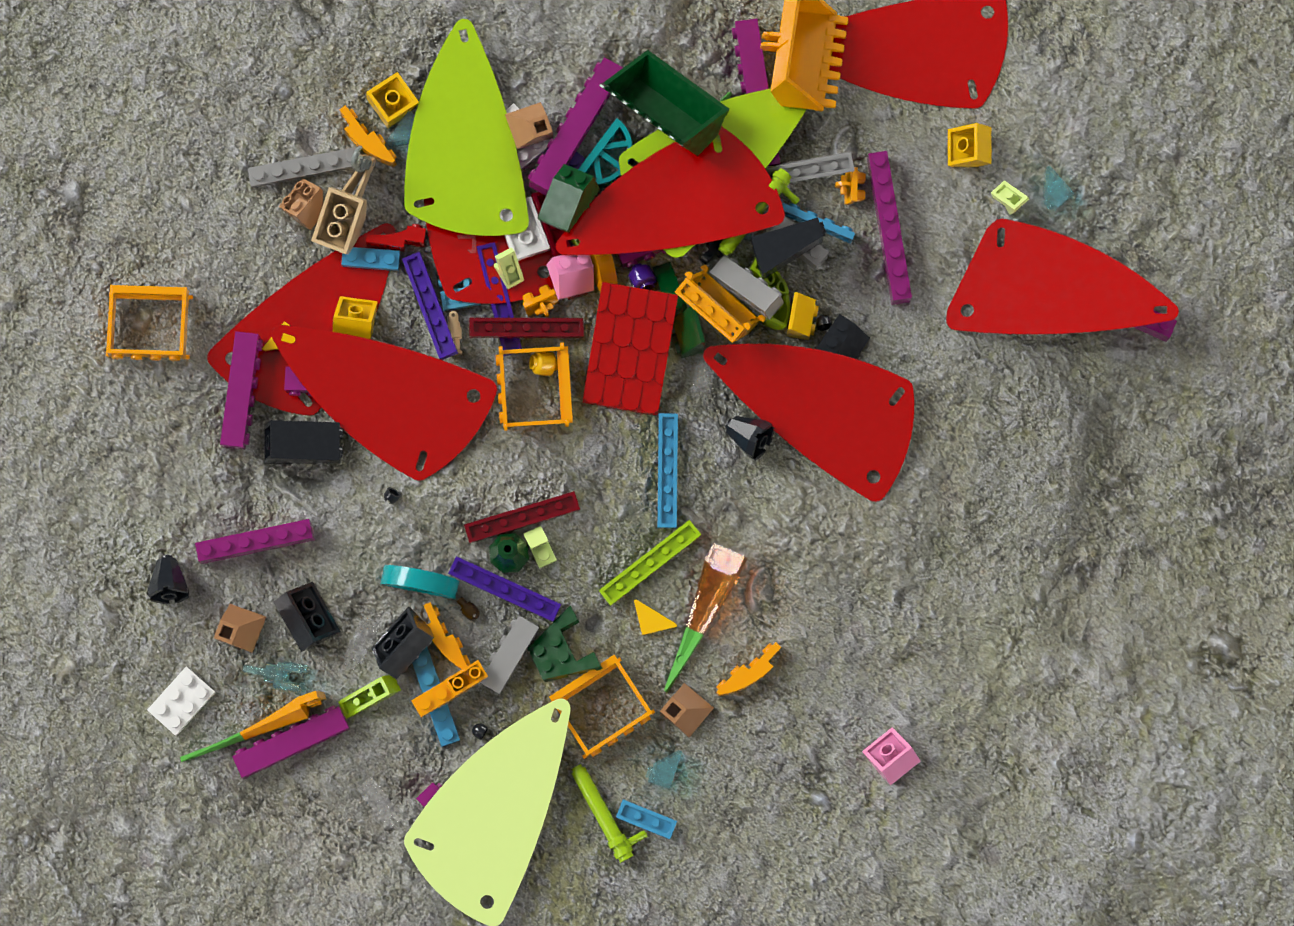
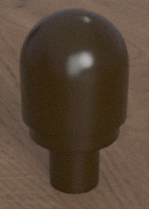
(468, 609)

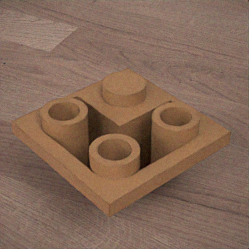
(529, 125)
(304, 203)
(240, 628)
(686, 710)

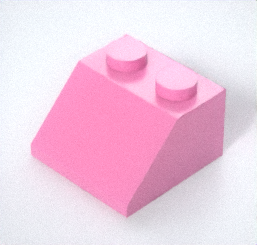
(571, 275)
(891, 756)

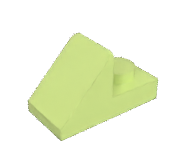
(1009, 197)
(508, 268)
(540, 547)

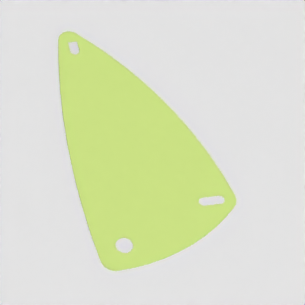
(491, 815)

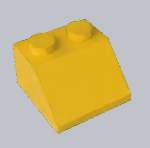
(392, 99)
(969, 146)
(355, 317)
(801, 317)

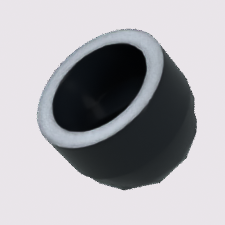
(823, 322)
(391, 495)
(479, 730)

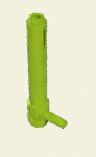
(780, 182)
(616, 840)

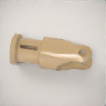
(455, 330)

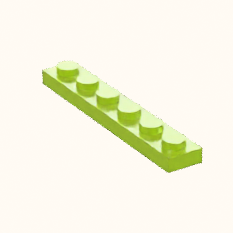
(649, 562)

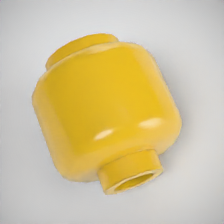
(543, 363)

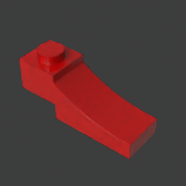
(413, 235)

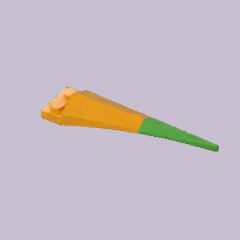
(292, 712)

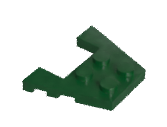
(554, 655)

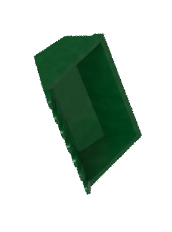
(668, 101)

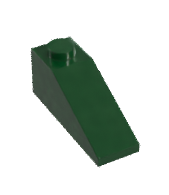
(668, 283)

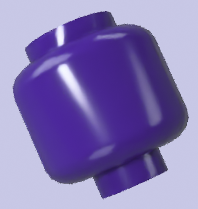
(642, 277)

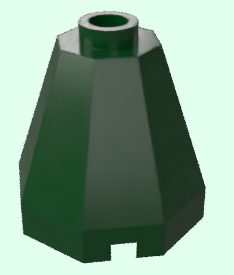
(511, 561)

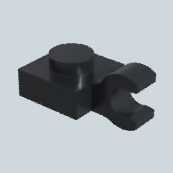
(713, 249)

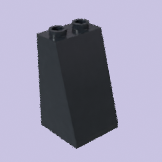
(784, 245)
(302, 442)

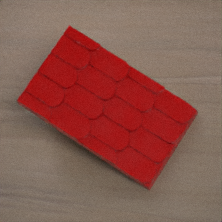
(630, 348)

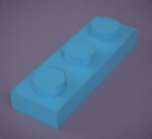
(372, 259)
(646, 819)

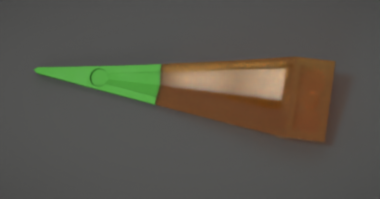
(716, 582)

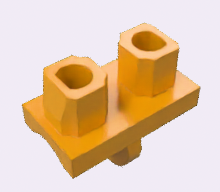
(849, 184)
(541, 303)

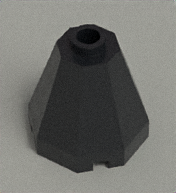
(750, 435)
(167, 582)

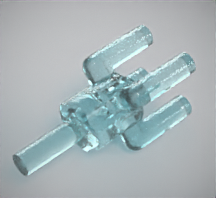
(280, 674)

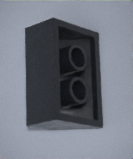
(844, 338)
(306, 616)
(402, 643)

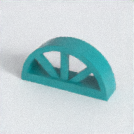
(598, 151)
(419, 581)

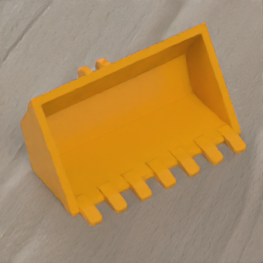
(805, 54)

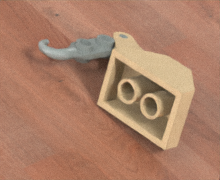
(343, 212)

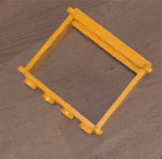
(148, 293)
(717, 305)
(564, 386)
(586, 680)

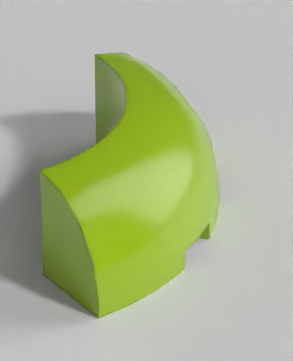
(780, 318)

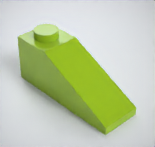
(369, 695)

